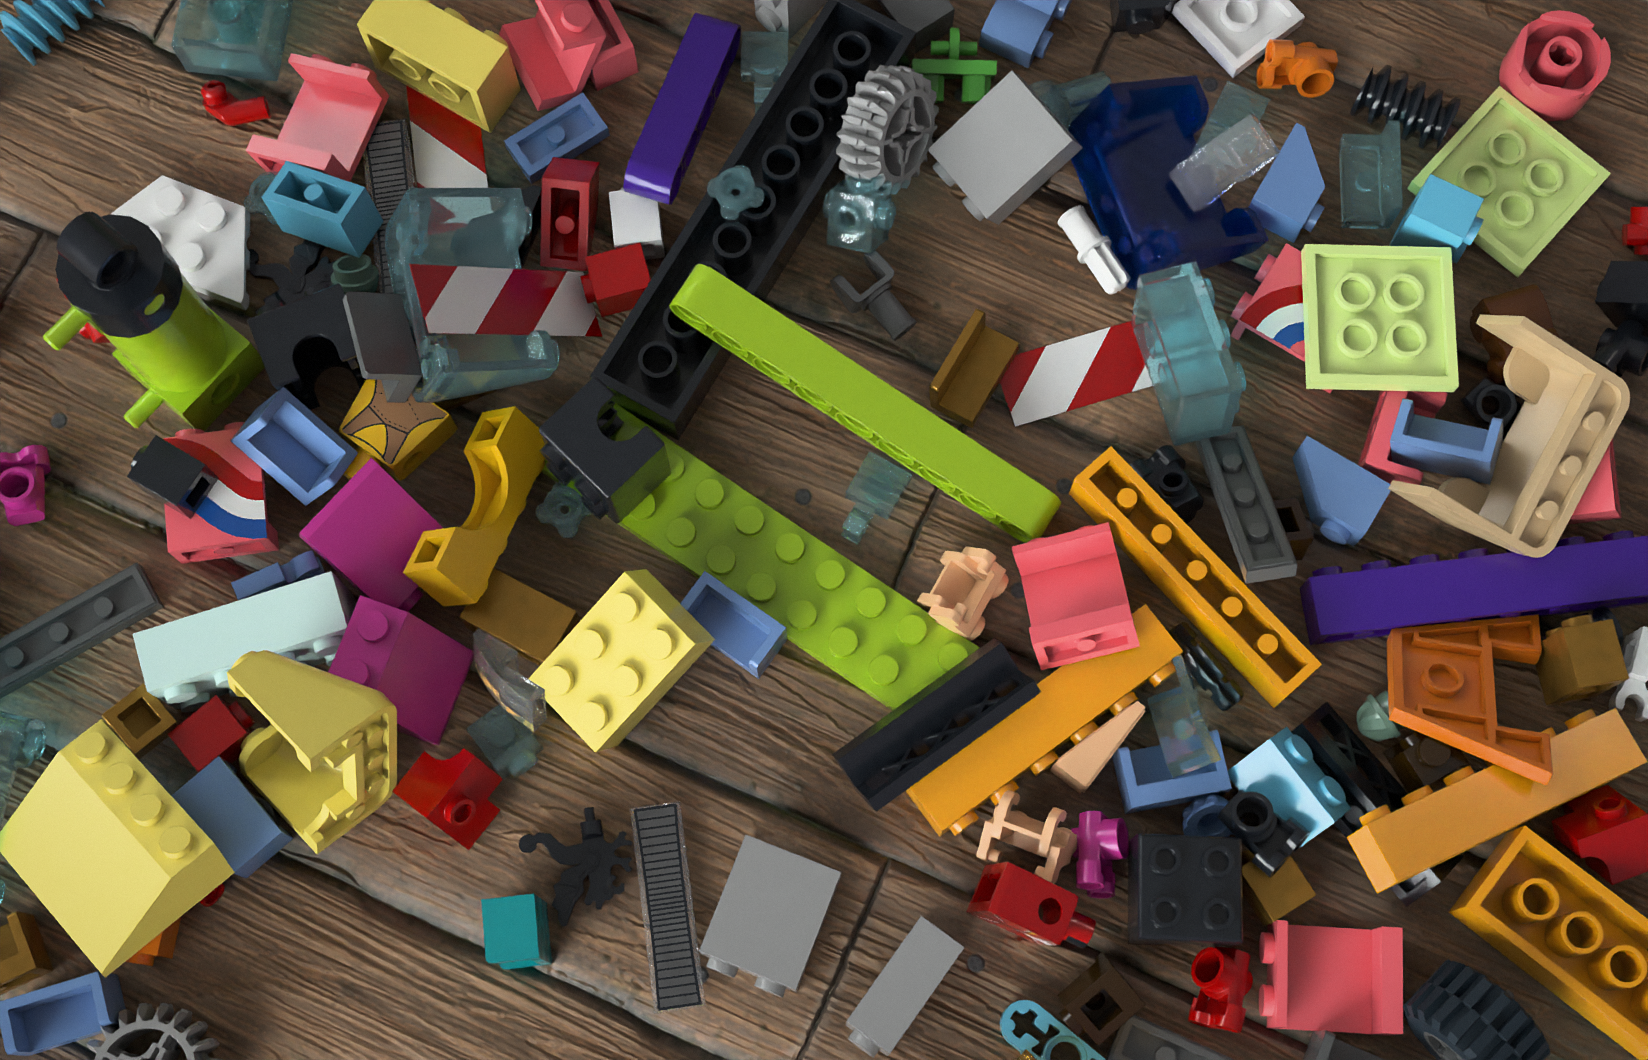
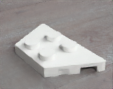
(200, 233)

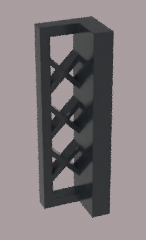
(935, 724)
(1339, 761)

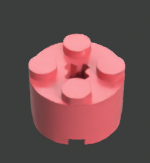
(1555, 65)

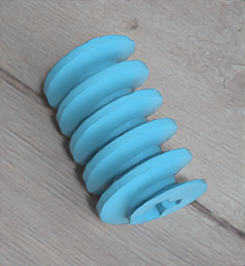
(42, 20)

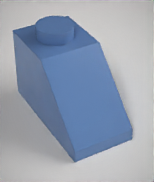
(1291, 189)
(1338, 492)

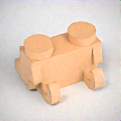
(965, 590)
(1028, 834)

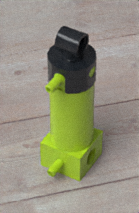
(148, 310)

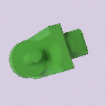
(975, 74)

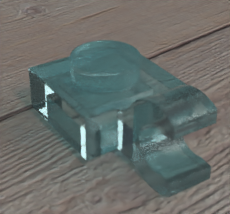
(763, 61)
(875, 491)

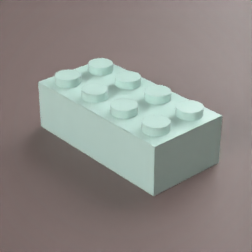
(190, 657)

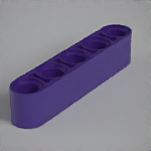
(682, 109)

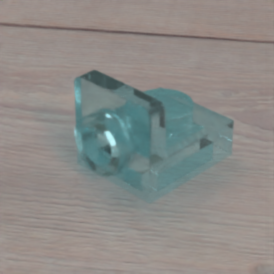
(505, 742)

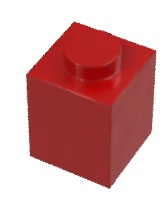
(616, 279)
(213, 732)

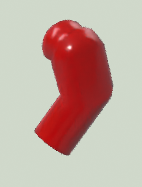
(231, 109)

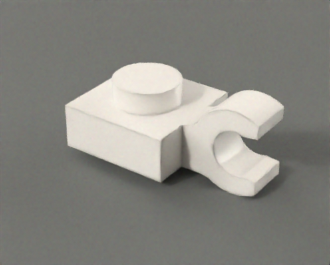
(1636, 661)

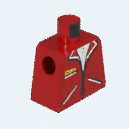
(1012, 900)

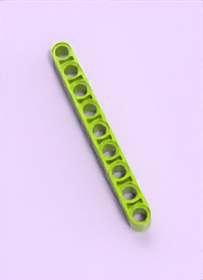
(864, 404)

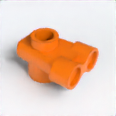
(1297, 65)

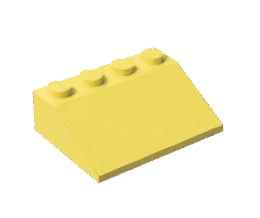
(109, 849)

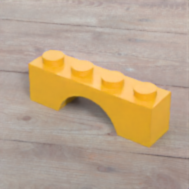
(505, 461)

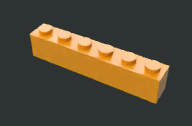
(1193, 577)
(1029, 737)
(1490, 801)

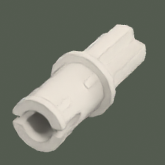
(1094, 249)

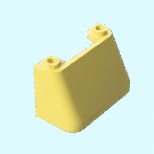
(326, 747)

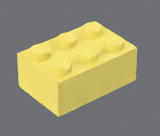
(442, 58)
(621, 659)

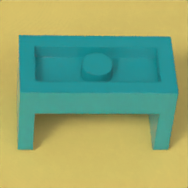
(516, 931)

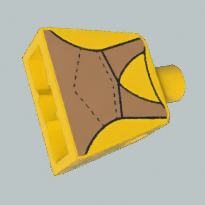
(393, 433)

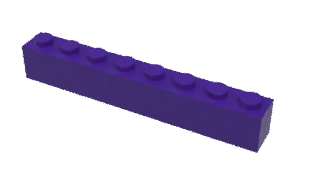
(1475, 587)

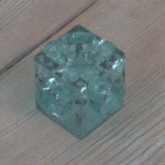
(859, 214)

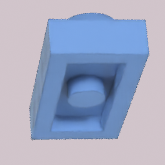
(558, 134)

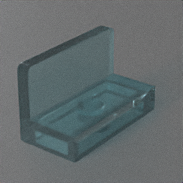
(1371, 178)
(1183, 725)

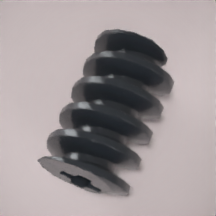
(1406, 105)

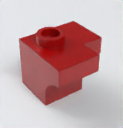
(452, 794)
(1606, 833)

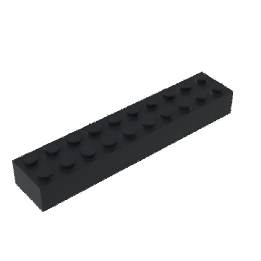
(658, 360)

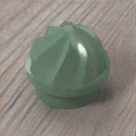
(355, 274)
(1374, 719)

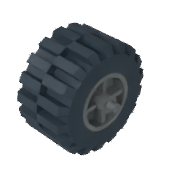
(1472, 1018)

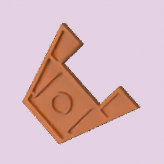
(1447, 688)

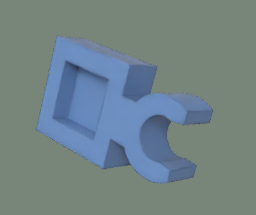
(277, 575)

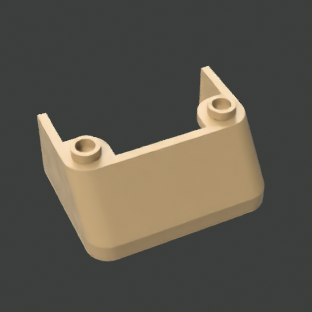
(1548, 451)

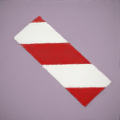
(444, 146)
(503, 301)
(1074, 374)

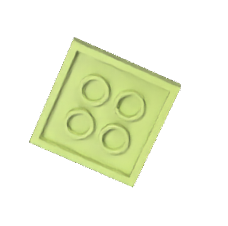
(1523, 171)
(1379, 318)

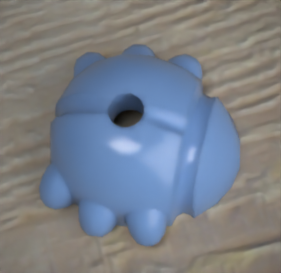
(1202, 815)

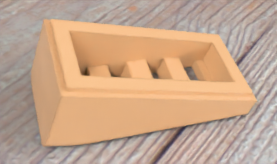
(1087, 758)

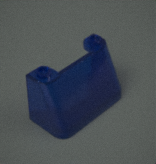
(1129, 146)

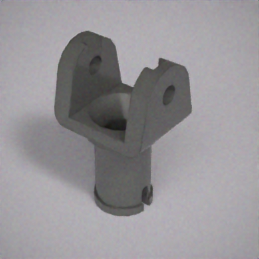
(877, 298)

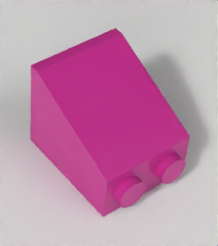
(371, 534)
(407, 663)

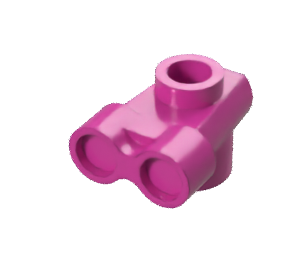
(24, 484)
(1097, 845)

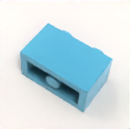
(322, 209)
(1440, 218)
(1292, 782)

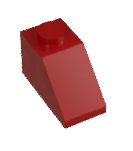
(568, 212)

